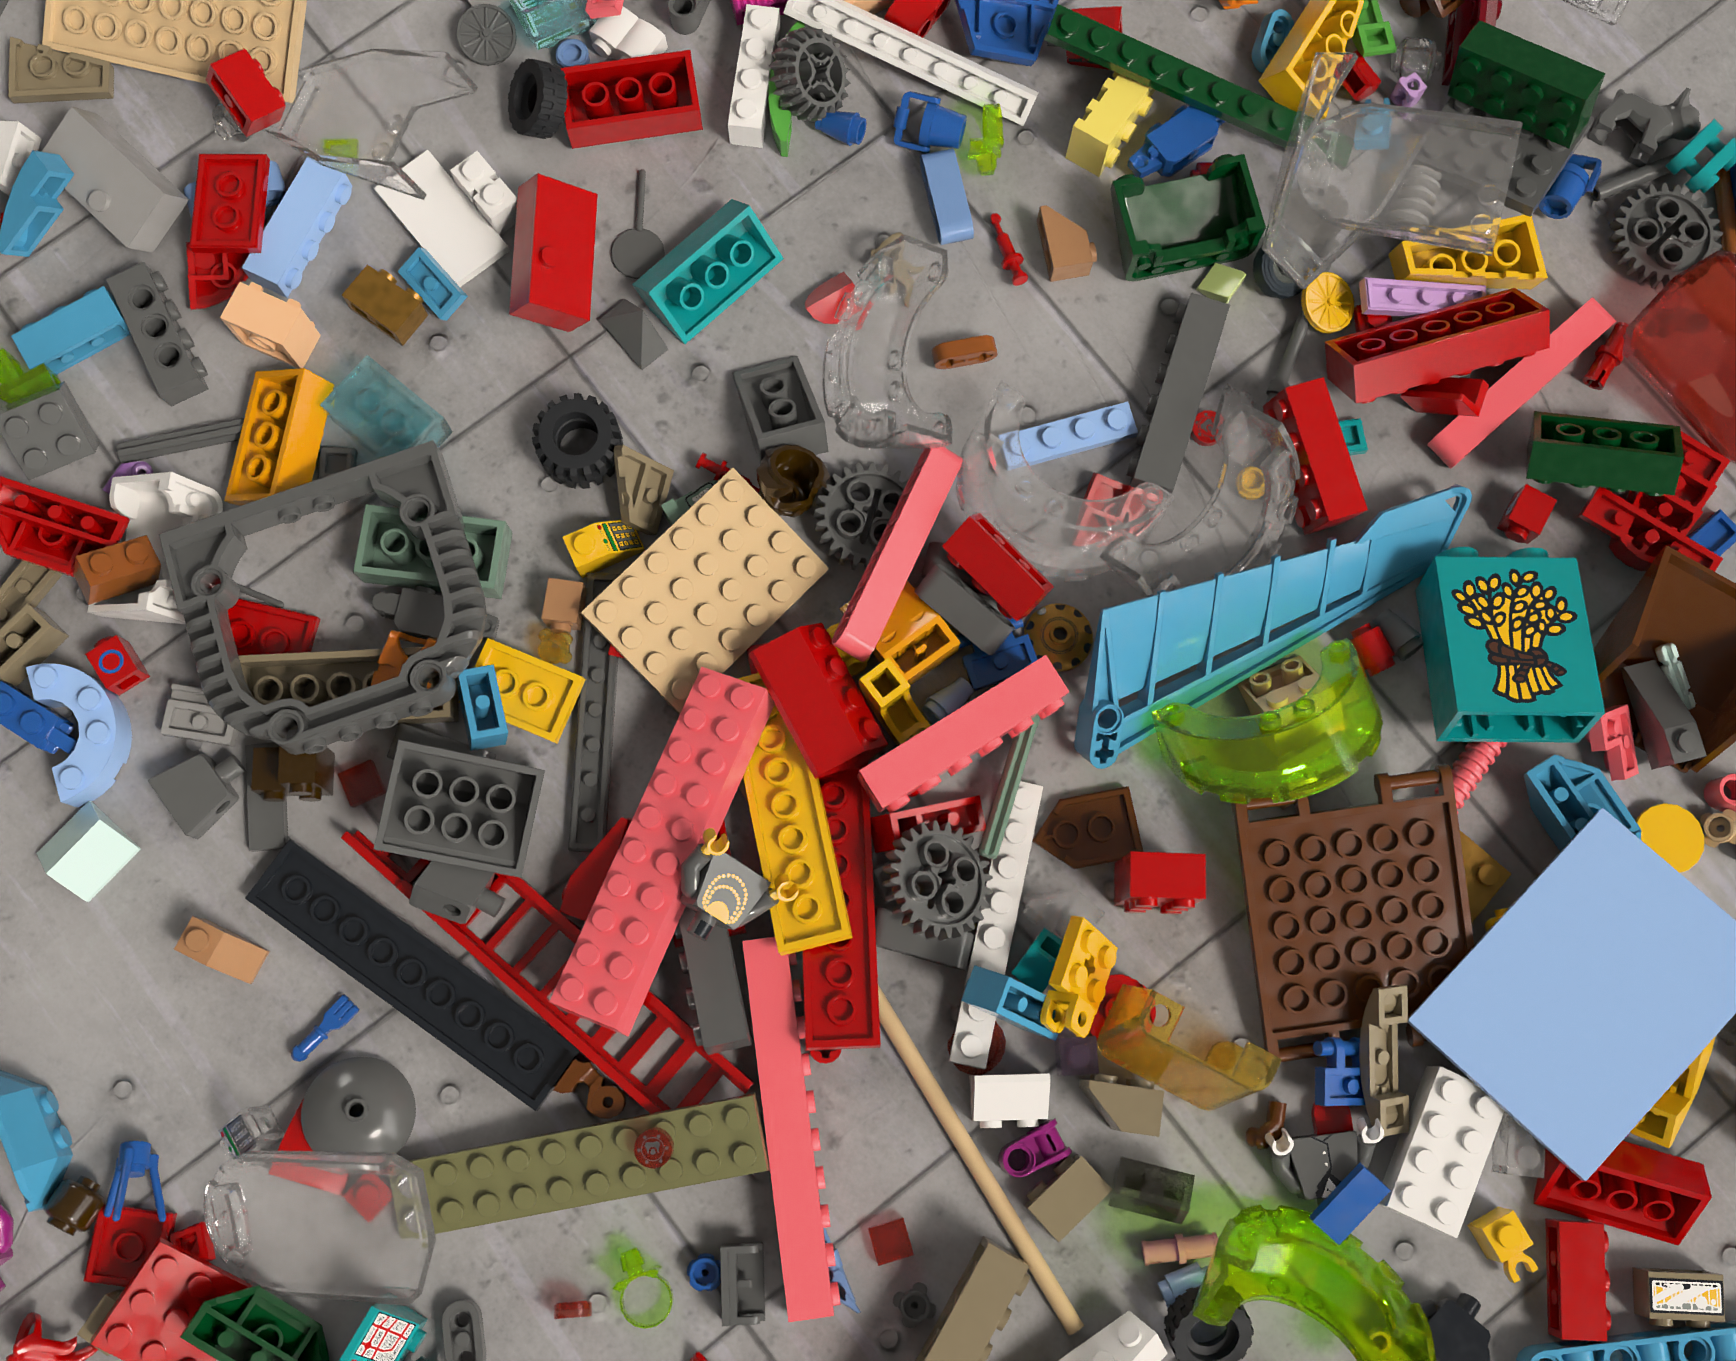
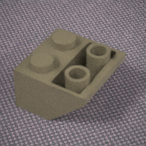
(1126, 1107)

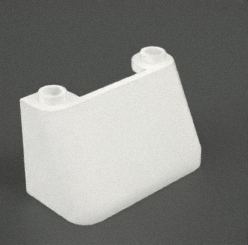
(155, 506)

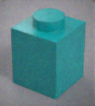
(1038, 961)

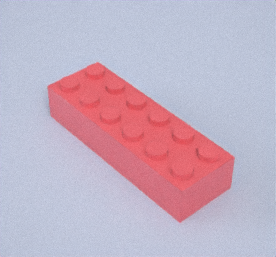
(957, 737)

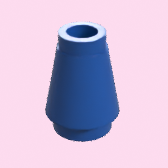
(843, 126)

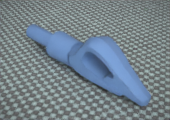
(839, 1275)

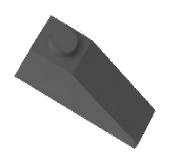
(1661, 716)

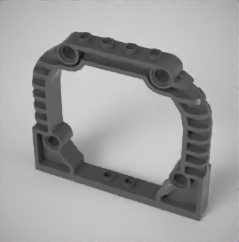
(210, 549)

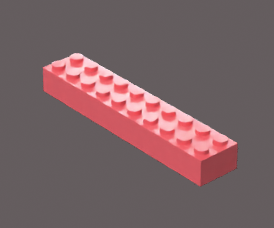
(642, 890)

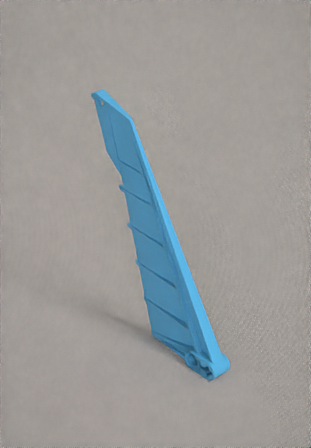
(1191, 624)

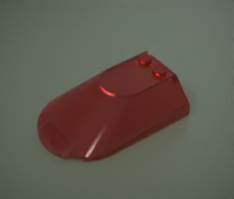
(1689, 348)

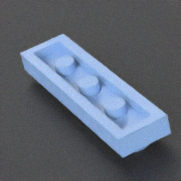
(1077, 433)

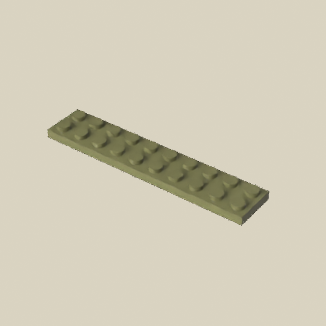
(592, 1164)

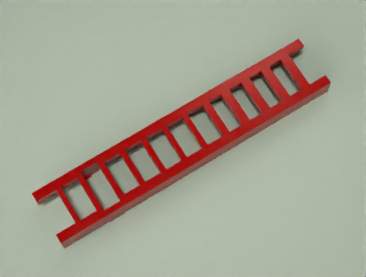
(538, 1000)

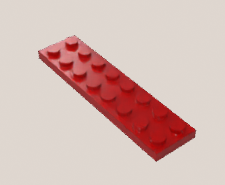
(843, 975)

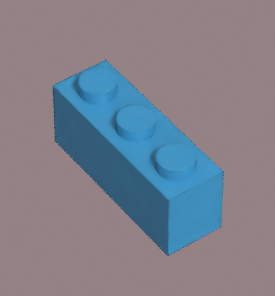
(72, 332)
(1007, 1000)

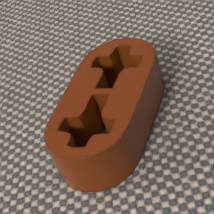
(964, 352)

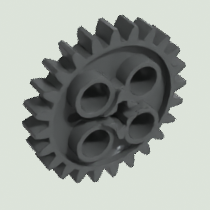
(1643, 215)
(840, 507)
(937, 880)

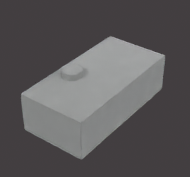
(115, 181)

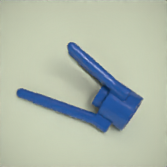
(132, 1162)

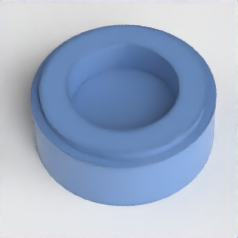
(572, 53)

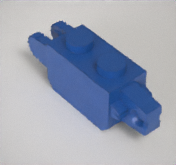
(1175, 143)
(34, 721)

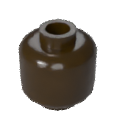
(74, 1205)

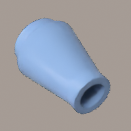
(947, 700)

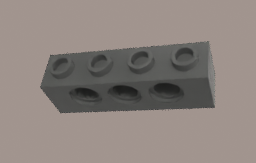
(131, 291)

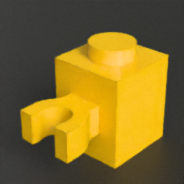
(1503, 1240)

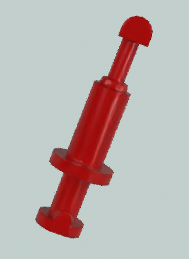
(1011, 259)
(719, 470)

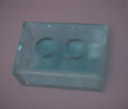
(383, 411)

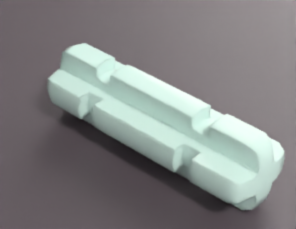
(1675, 672)

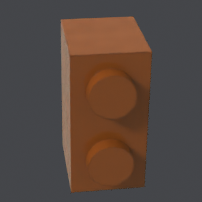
(117, 569)

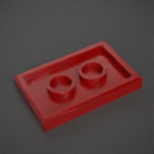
(229, 203)
(270, 629)

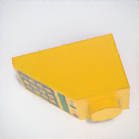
(602, 545)

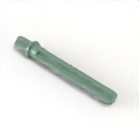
(1007, 792)

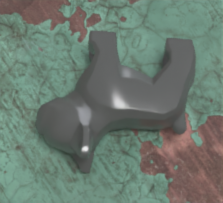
(1646, 123)

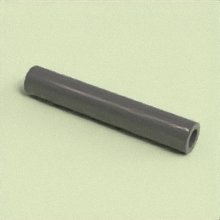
(1631, 179)

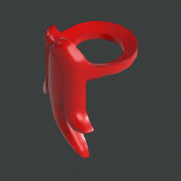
(35, 1348)

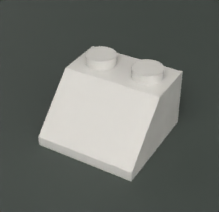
(1009, 1098)

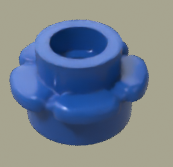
(701, 1282)

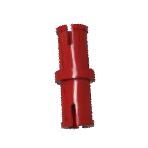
(1607, 357)

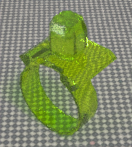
(987, 149)
(632, 1262)

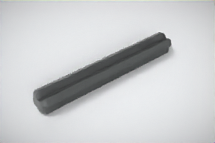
(179, 441)

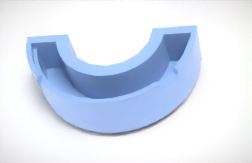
(103, 730)

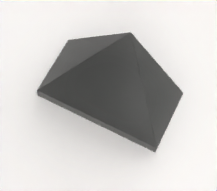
(634, 333)

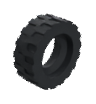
(537, 98)
(1226, 1347)

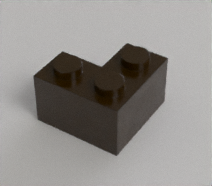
(285, 774)

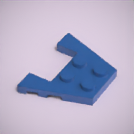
(1005, 28)

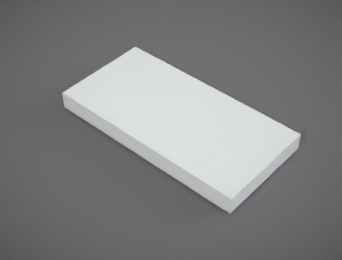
(445, 221)

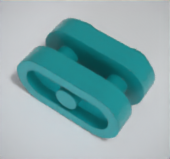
(1704, 176)

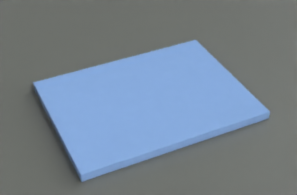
(1588, 994)

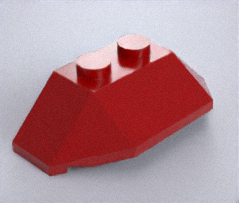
(53, 528)

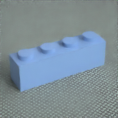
(298, 227)

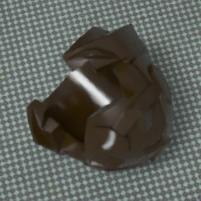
(790, 479)

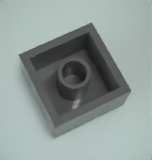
(47, 431)

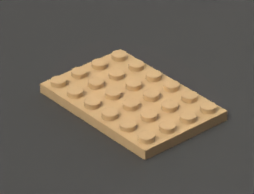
(705, 589)

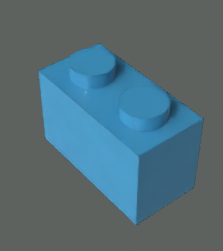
(482, 707)

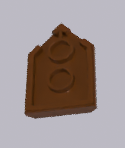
(1091, 828)

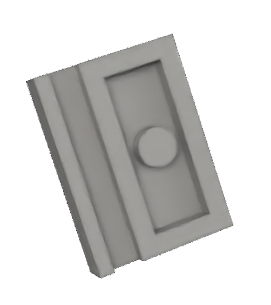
(193, 719)

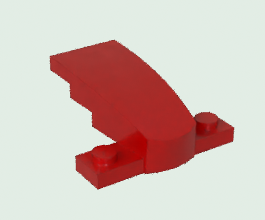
(1649, 523)

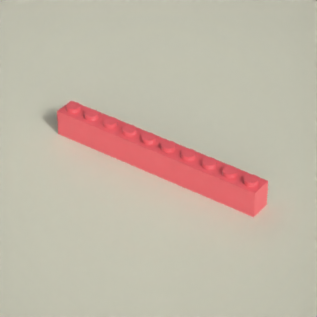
(789, 1132)

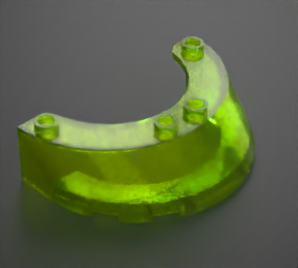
(1281, 750)
(1295, 1263)

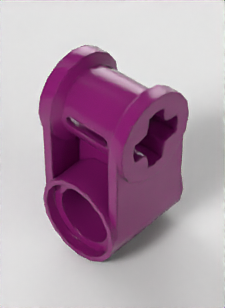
(1036, 1149)

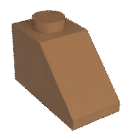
(1064, 246)
(221, 949)

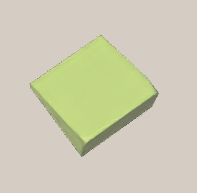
(1221, 282)

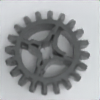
(806, 74)

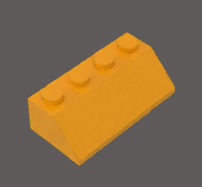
(278, 434)

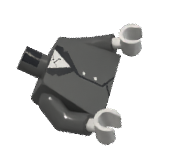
(1319, 1163)

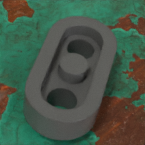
(463, 1337)

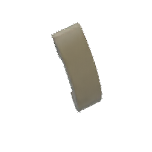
(1379, 1058)

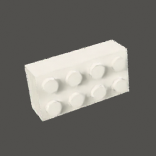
(1443, 1152)

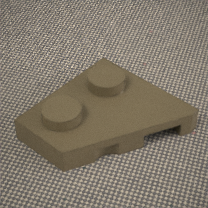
(641, 489)

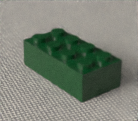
(1525, 83)
(1604, 453)

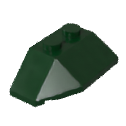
(255, 1328)

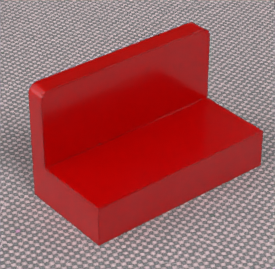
(1449, 397)

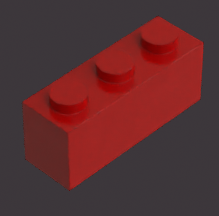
(997, 567)
(1577, 1279)

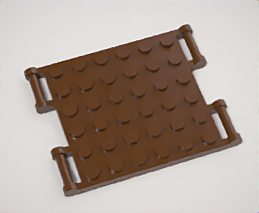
(1352, 906)

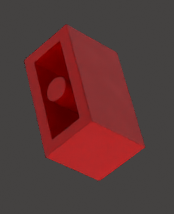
(246, 92)

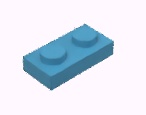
(432, 283)

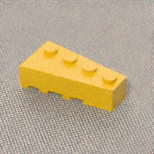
(1513, 264)

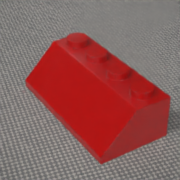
(818, 700)
(1630, 1191)

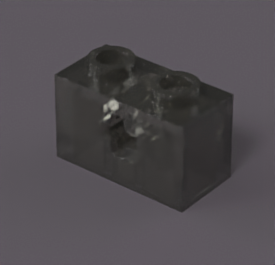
(1151, 1190)

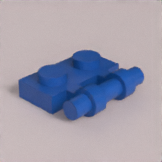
(1011, 657)
(1336, 1083)

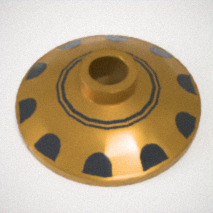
(1064, 653)

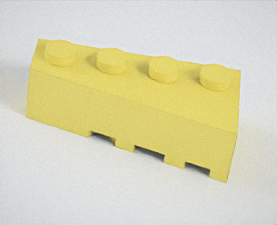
(1108, 123)

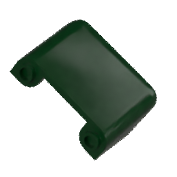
(1187, 220)

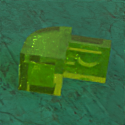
(19, 384)

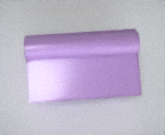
(1402, 93)

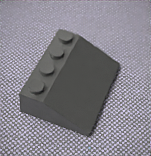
(459, 809)

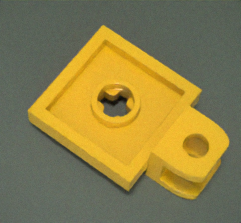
(1078, 978)

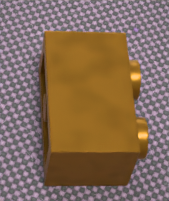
(385, 304)

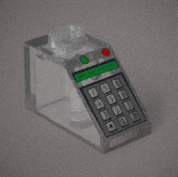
(250, 1131)

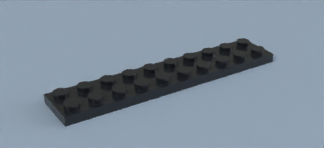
(413, 974)

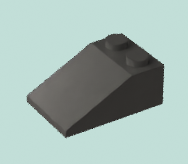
(780, 407)

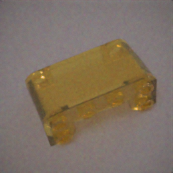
(1145, 1050)

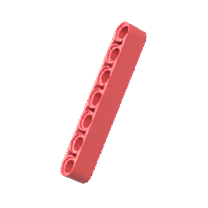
(1522, 383)
(896, 552)

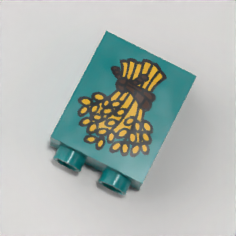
(1508, 648)

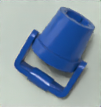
(938, 126)
(1570, 186)

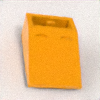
(914, 637)

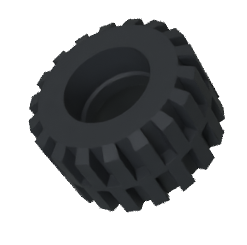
(572, 415)

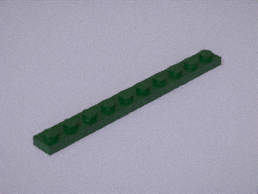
(1169, 75)

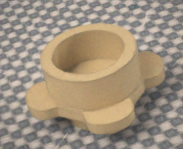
(1712, 821)

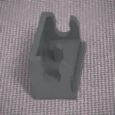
(742, 1283)

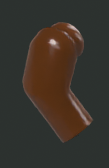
(1274, 1123)

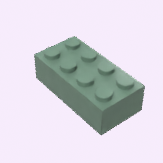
(396, 558)

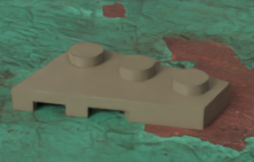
(52, 76)

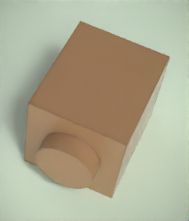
(564, 605)

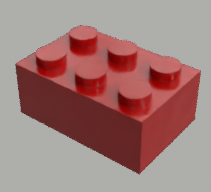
(1159, 880)

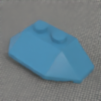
(1568, 795)
(33, 1138)

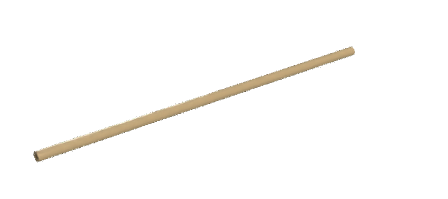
(975, 1162)

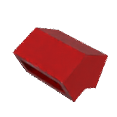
(1361, 79)

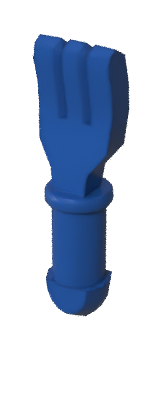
(333, 1019)

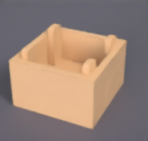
(270, 325)

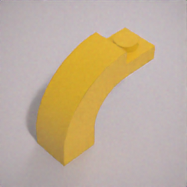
(891, 702)

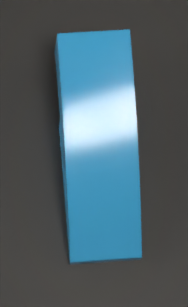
(33, 203)

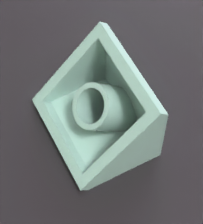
(87, 852)

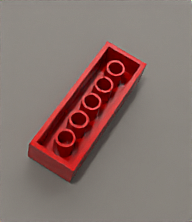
(1437, 345)

